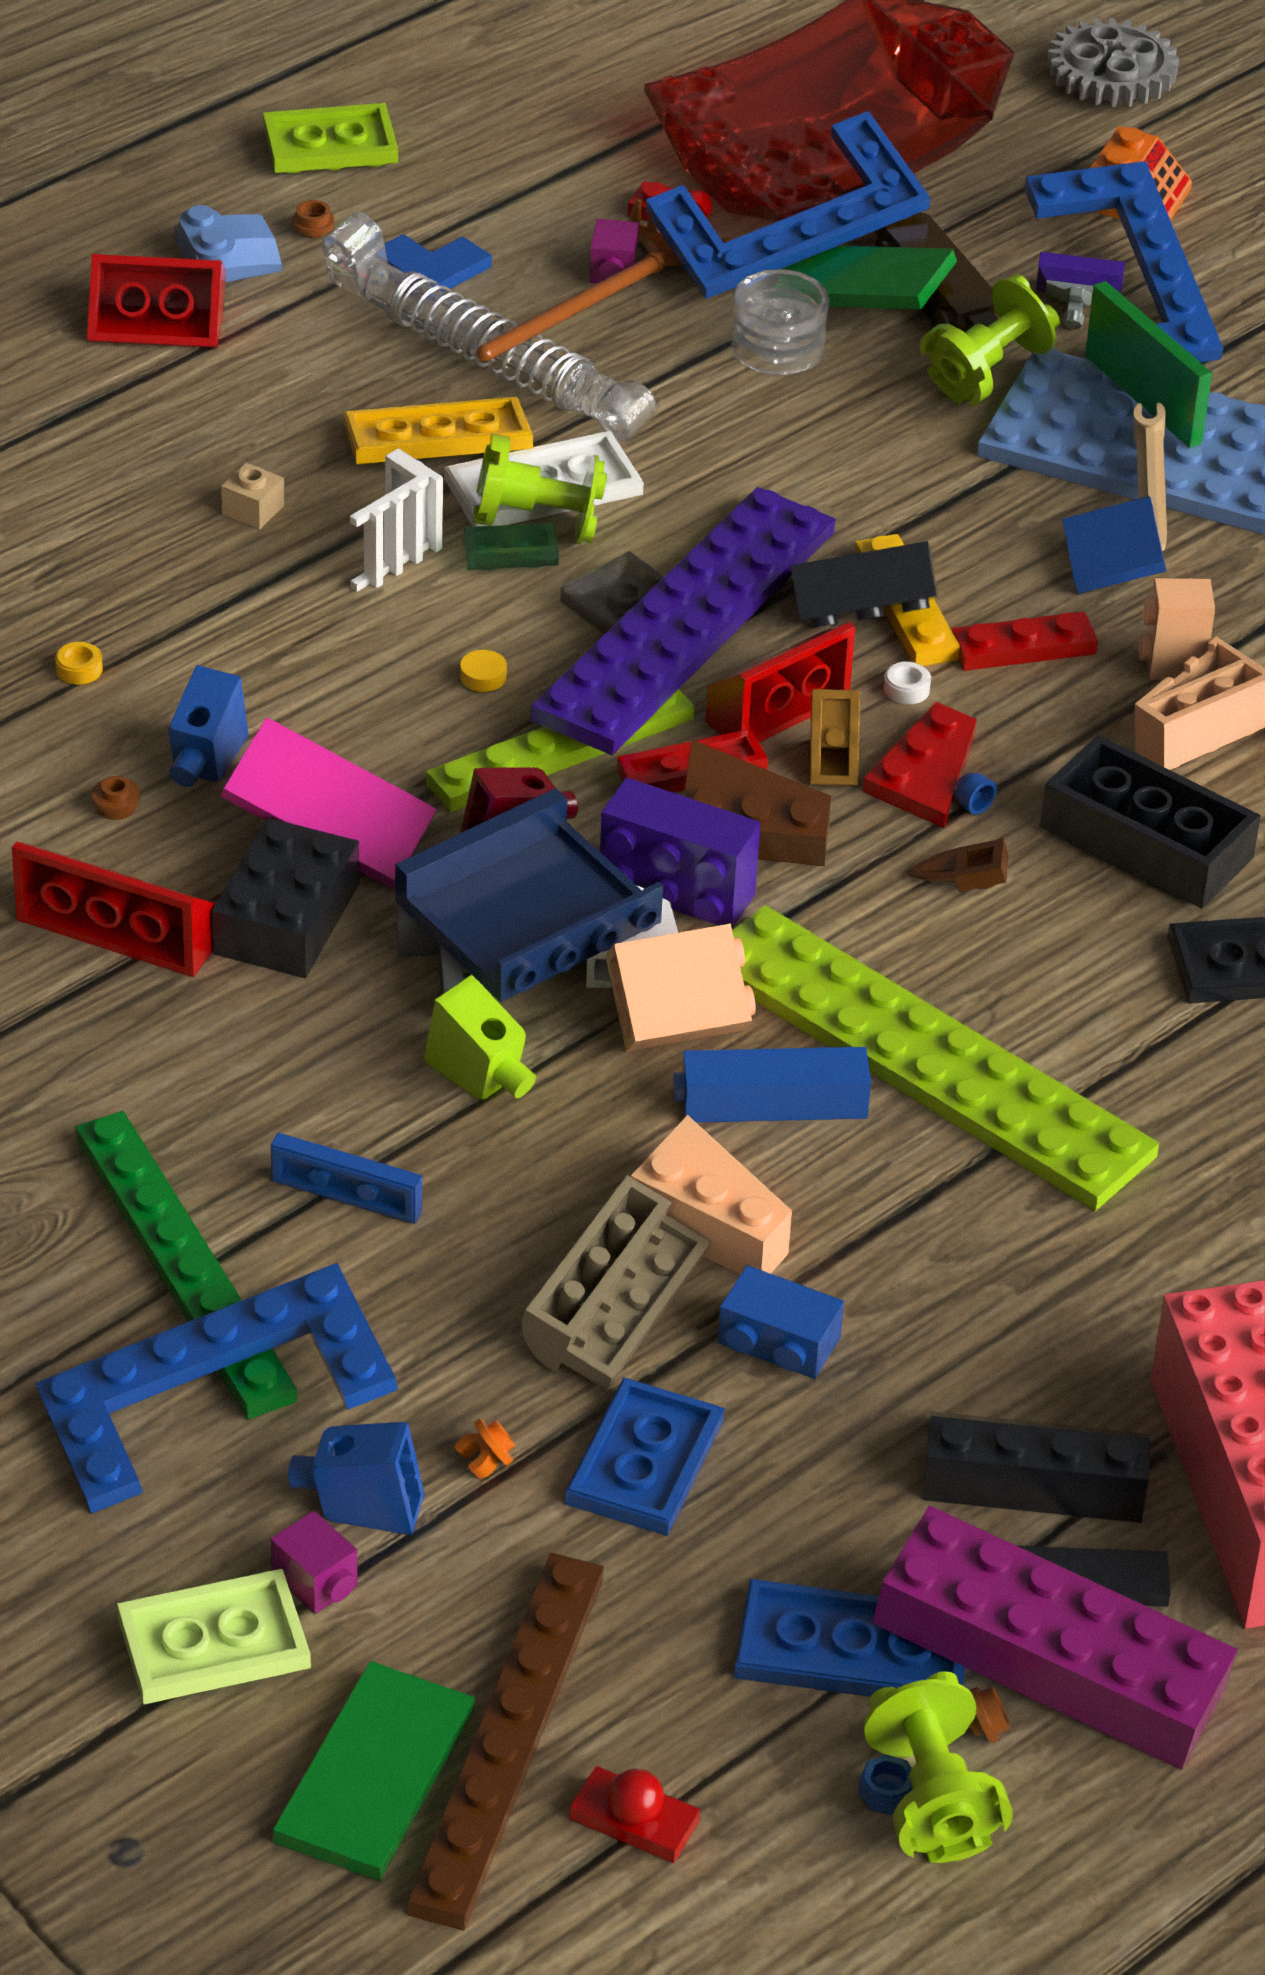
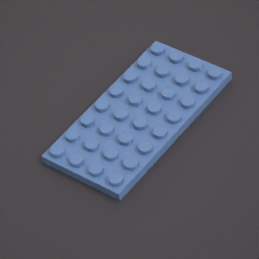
(1079, 428)

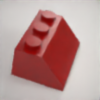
(156, 300)
(778, 688)

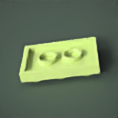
(213, 1636)

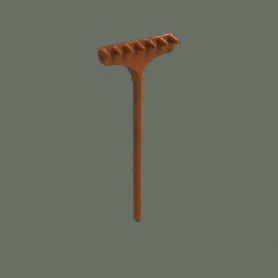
(656, 260)

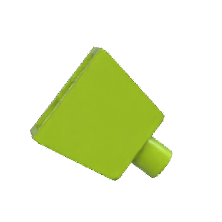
(477, 1042)

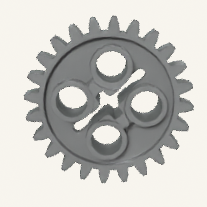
(1113, 62)

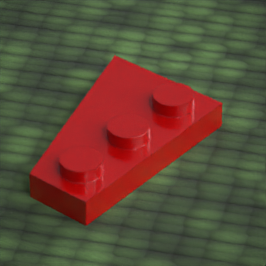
(925, 765)

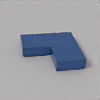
(446, 266)

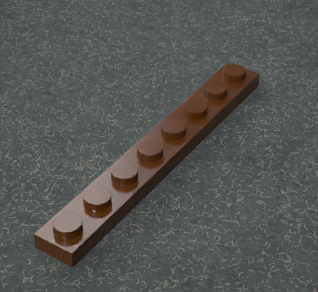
(505, 1743)

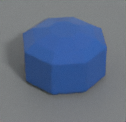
(885, 1783)

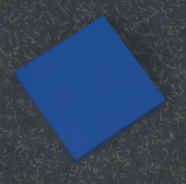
(1114, 545)

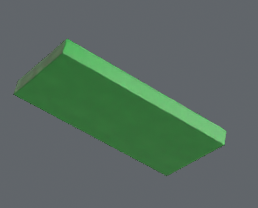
(878, 275)
(1148, 363)
(374, 1770)

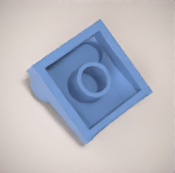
(238, 240)

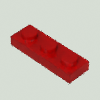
(1025, 641)
(668, 765)

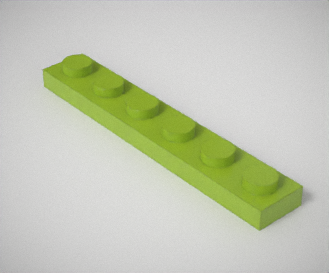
(543, 750)

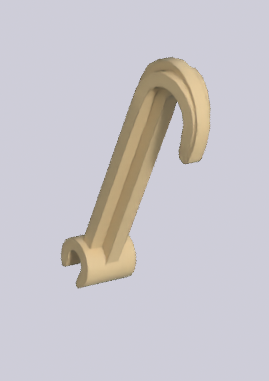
(1150, 463)

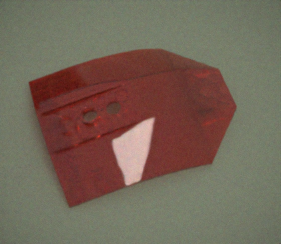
(913, 64)

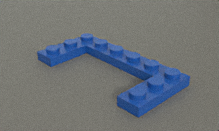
(1151, 236)
(717, 266)
(86, 1395)

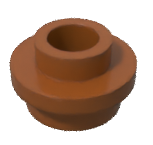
(313, 219)
(116, 797)
(990, 1714)

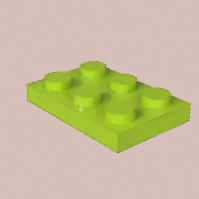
(330, 138)

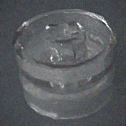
(779, 322)

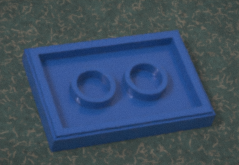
(644, 1456)

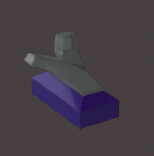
(1072, 281)

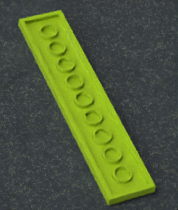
(941, 1061)

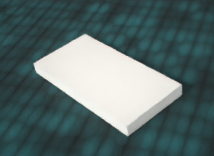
(559, 461)

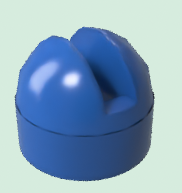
(975, 792)

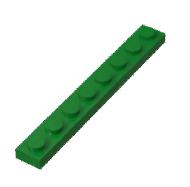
(178, 1251)

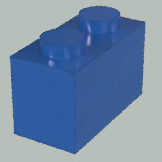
(780, 1322)

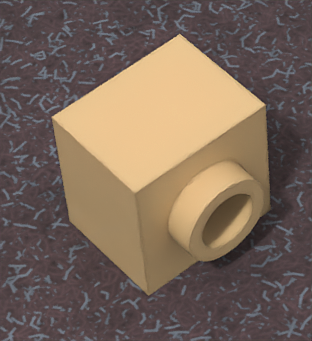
(252, 496)

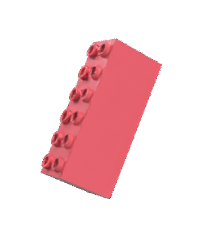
(1213, 1401)

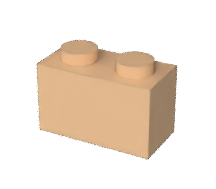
(1178, 625)

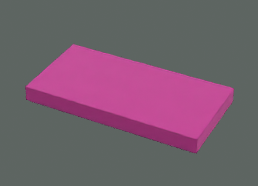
(315, 788)

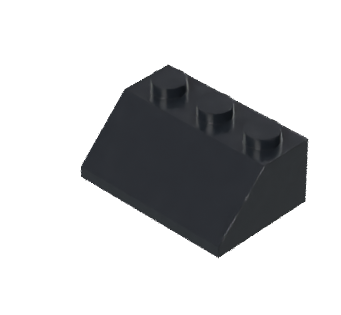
(865, 584)

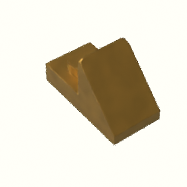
(834, 737)

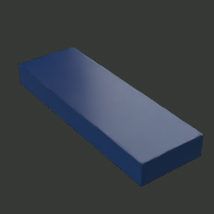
(346, 1178)

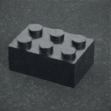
(285, 897)

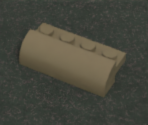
(612, 1285)

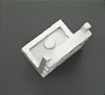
(410, 514)

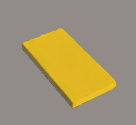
(436, 429)

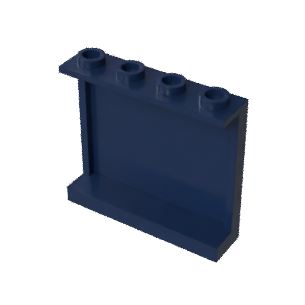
(523, 897)

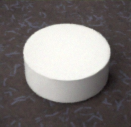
(907, 683)

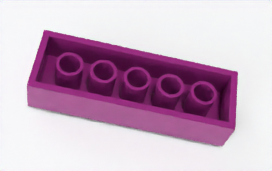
(1054, 1636)

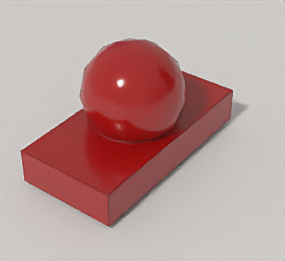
(635, 1811)

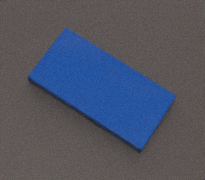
(826, 1642)

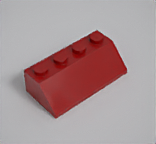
(111, 909)

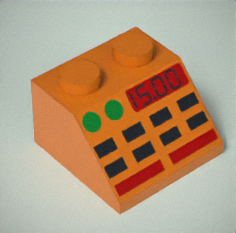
(1134, 145)

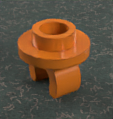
(492, 1442)

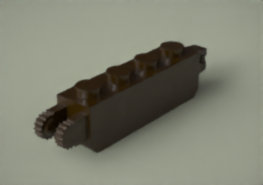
(964, 294)

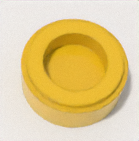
(78, 663)
(483, 671)

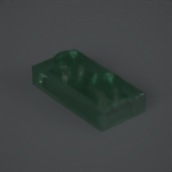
(510, 546)

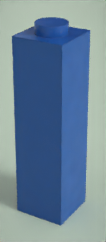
(774, 1084)

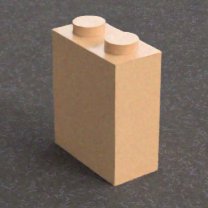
(680, 987)

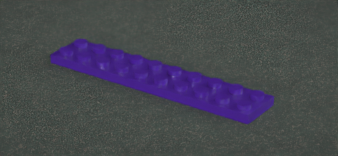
(682, 621)

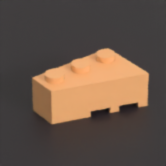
(1201, 708)
(718, 1199)

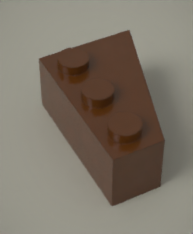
(790, 814)

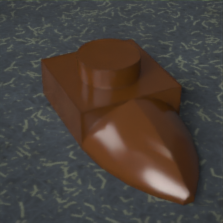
(969, 866)

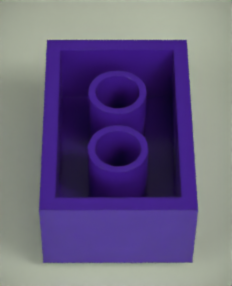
(689, 847)

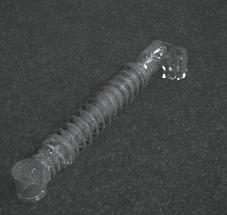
(359, 264)

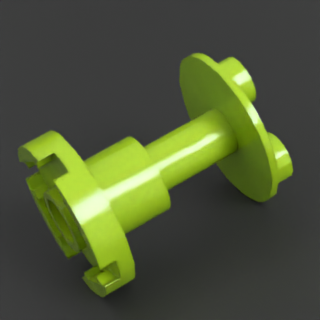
(965, 359)
(521, 487)
(949, 1807)

